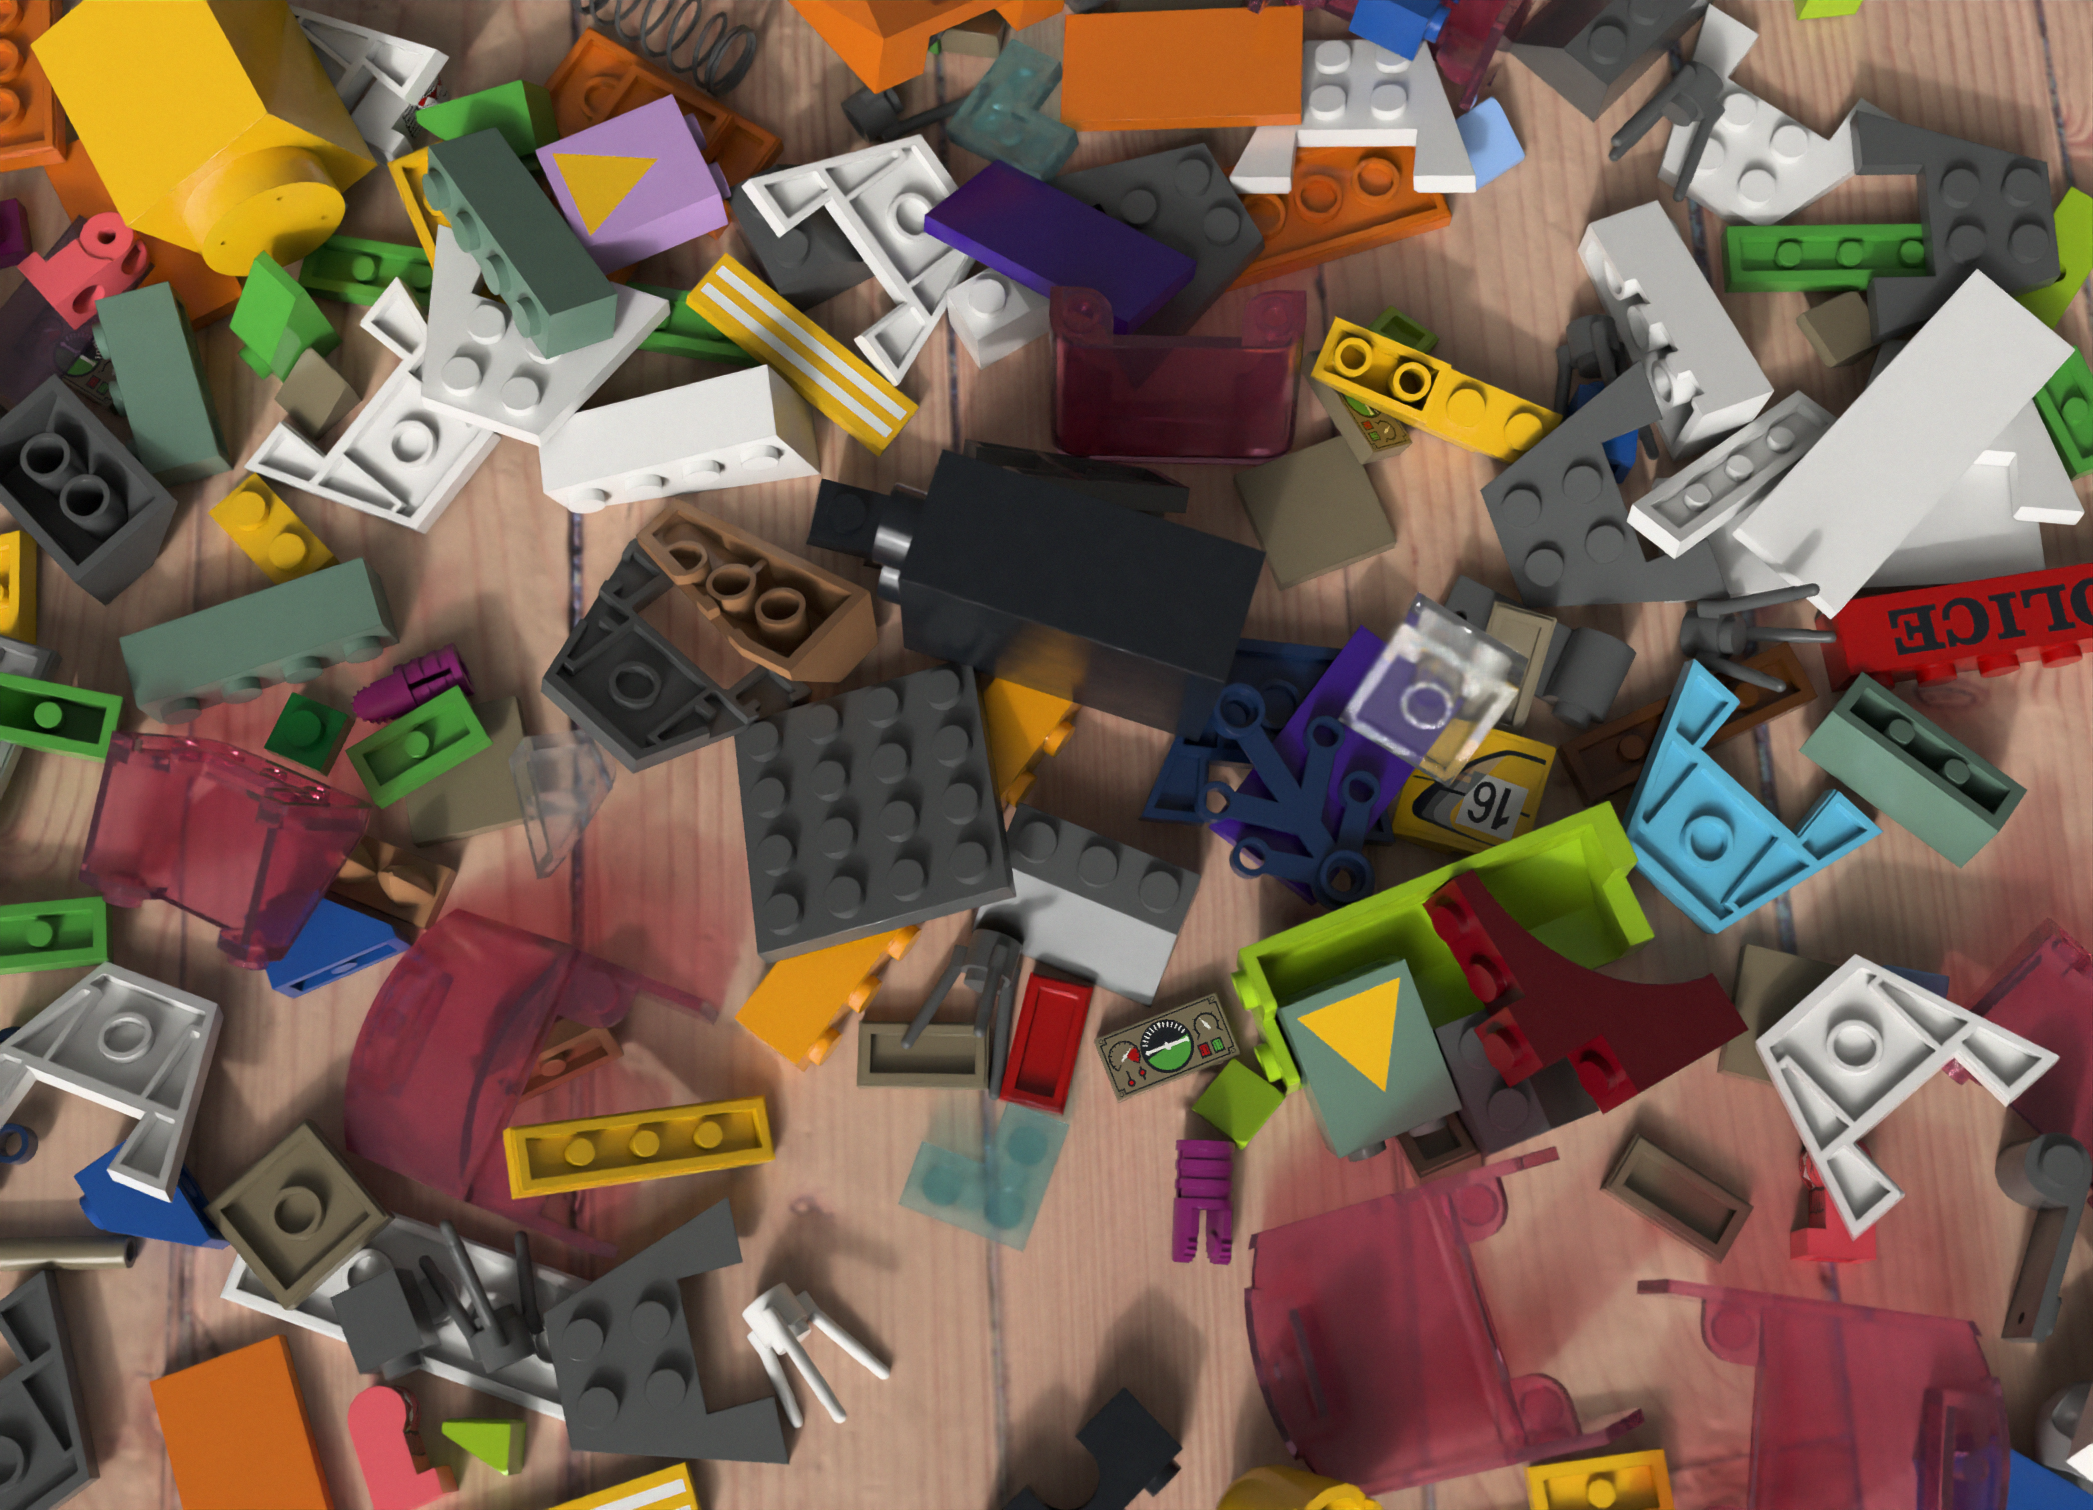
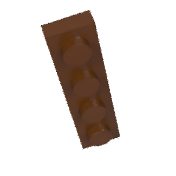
(1615, 753)

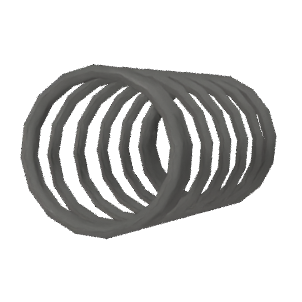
(714, 53)

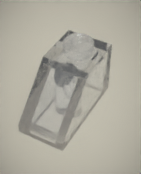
(559, 790)

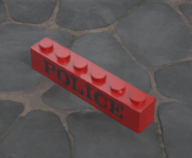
(1962, 629)

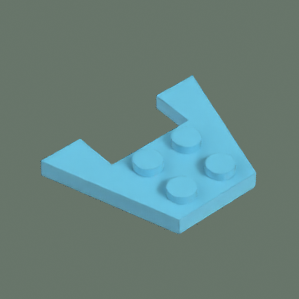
(1708, 836)

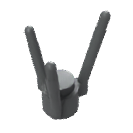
(1685, 100)
(877, 113)
(1596, 354)
(1715, 634)
(990, 970)
(500, 1334)

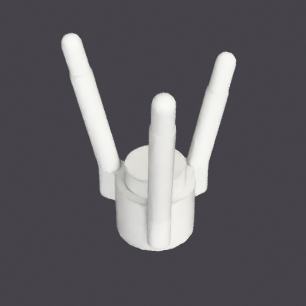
(780, 1324)

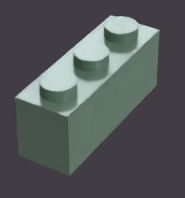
(161, 384)
(1913, 770)

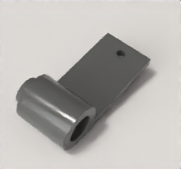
(1580, 666)
(2053, 1178)

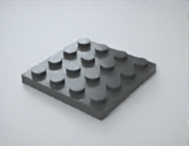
(872, 812)

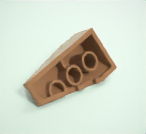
(763, 597)

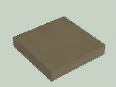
(1314, 512)
(479, 791)
(1763, 992)
(299, 1214)

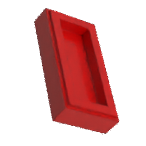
(1046, 1044)

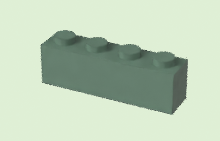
(520, 243)
(259, 642)

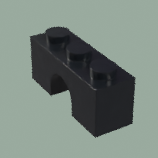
(1130, 1456)

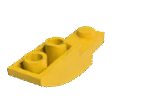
(1430, 394)

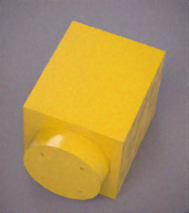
(208, 123)

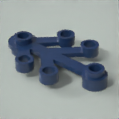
(1296, 808)

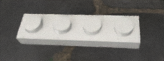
(1730, 476)

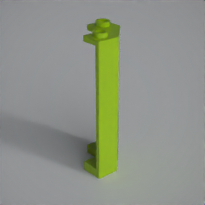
(1556, 882)

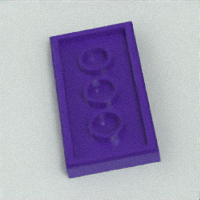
(1058, 241)
(1357, 753)

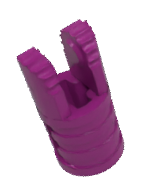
(413, 685)
(1203, 1184)

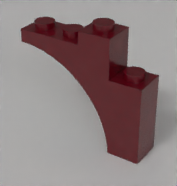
(1550, 1008)

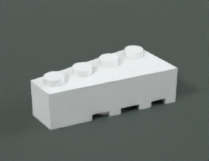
(1677, 328)
(682, 442)

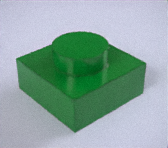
(309, 734)

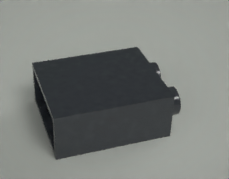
(1066, 592)

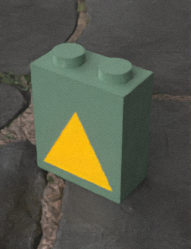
(1367, 1058)

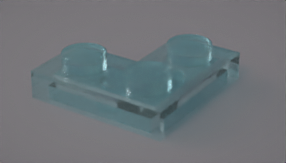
(1003, 115)
(994, 1197)

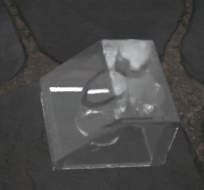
(1434, 689)

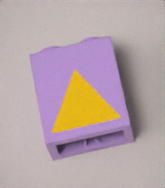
(636, 184)

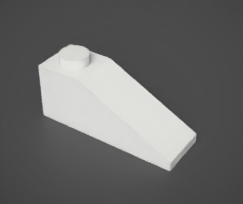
(996, 315)

